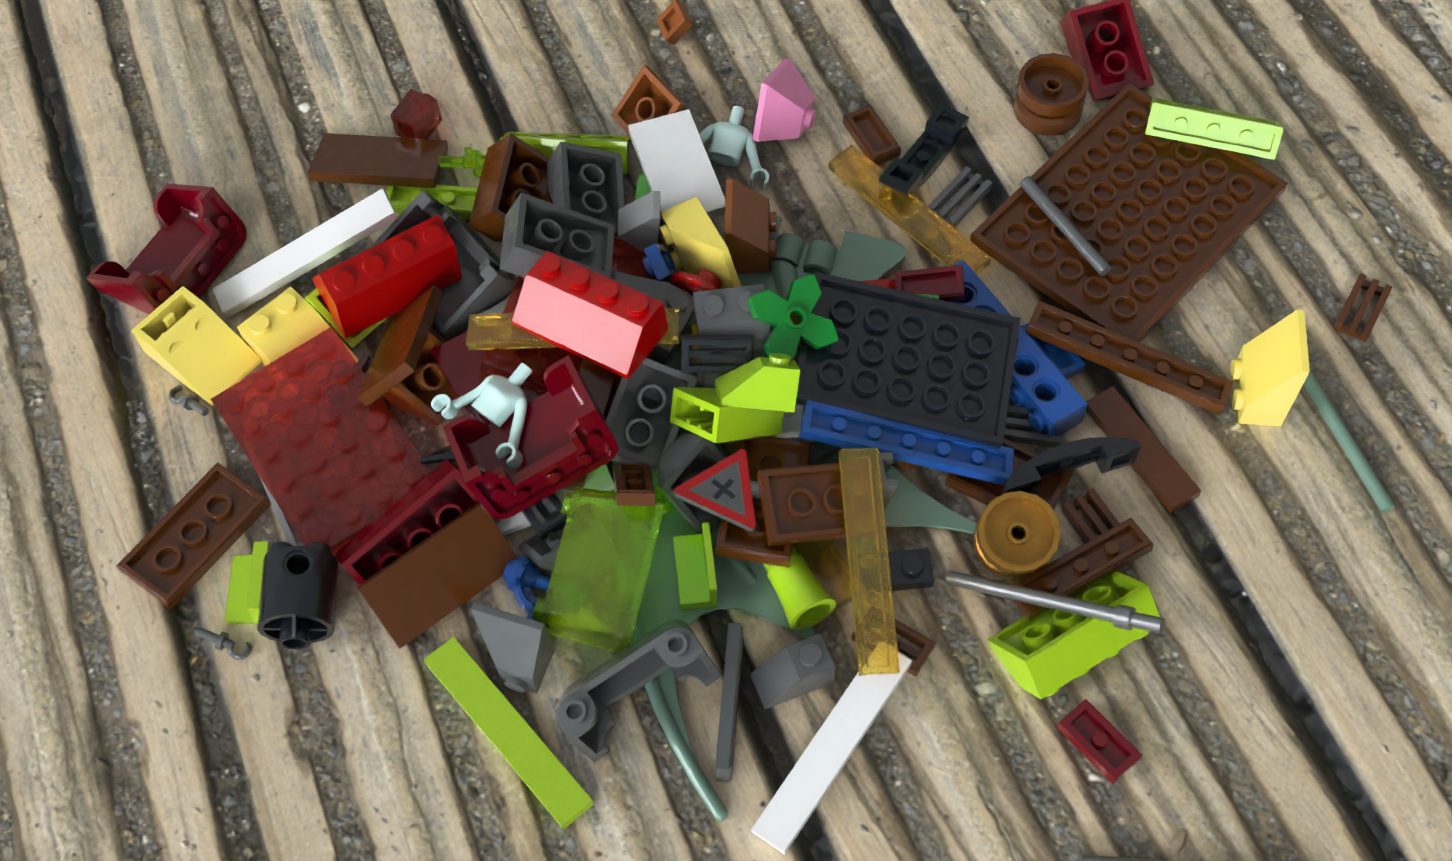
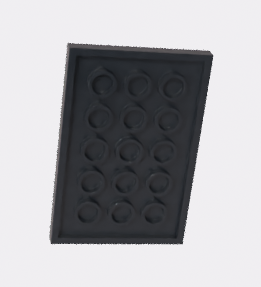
(912, 360)

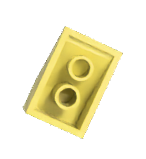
(697, 242)
(282, 326)
(1271, 372)

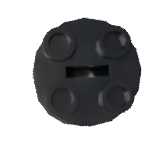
(298, 594)

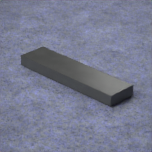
(729, 702)

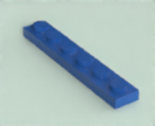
(906, 442)

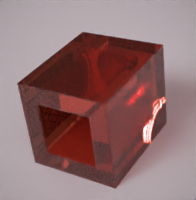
(416, 115)

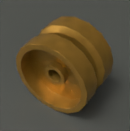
(1024, 516)

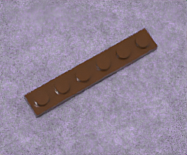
(1129, 357)

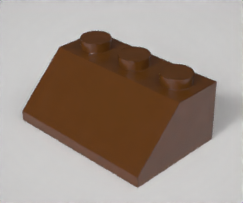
(507, 171)

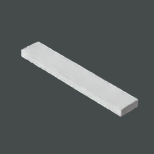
(305, 253)
(825, 757)

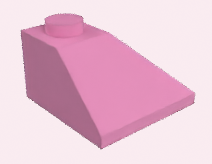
(784, 105)

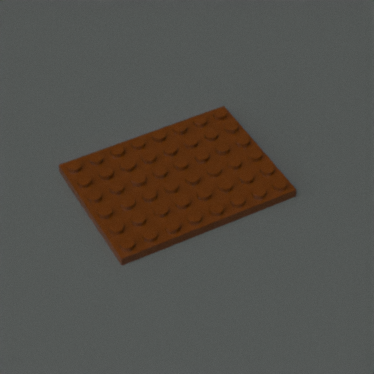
(1145, 204)

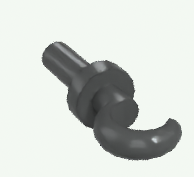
(188, 401)
(222, 641)

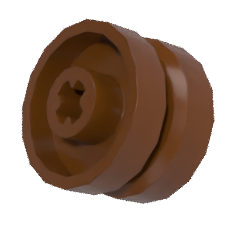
(1050, 94)

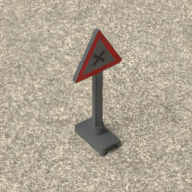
(729, 492)

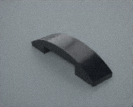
(927, 152)
(1107, 452)

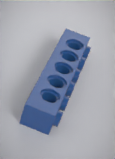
(1043, 379)

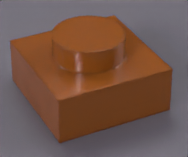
(674, 21)

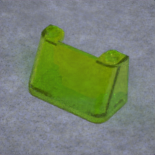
(600, 569)

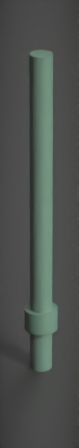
(1348, 443)

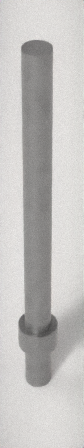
(1121, 616)

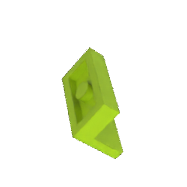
(695, 570)
(246, 585)

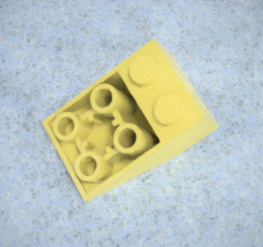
(195, 345)

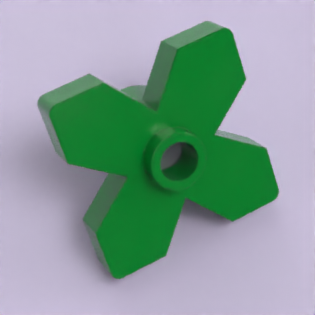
(799, 303)

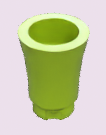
(800, 593)

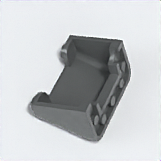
(482, 281)
(585, 702)

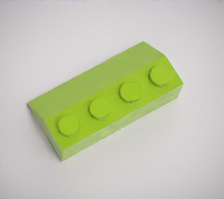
(1066, 645)

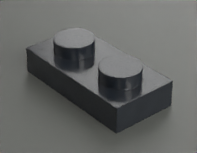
(910, 569)

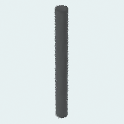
(1065, 226)

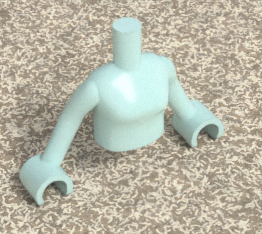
(729, 142)
(495, 400)

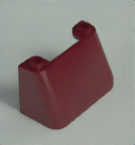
(187, 251)
(559, 444)

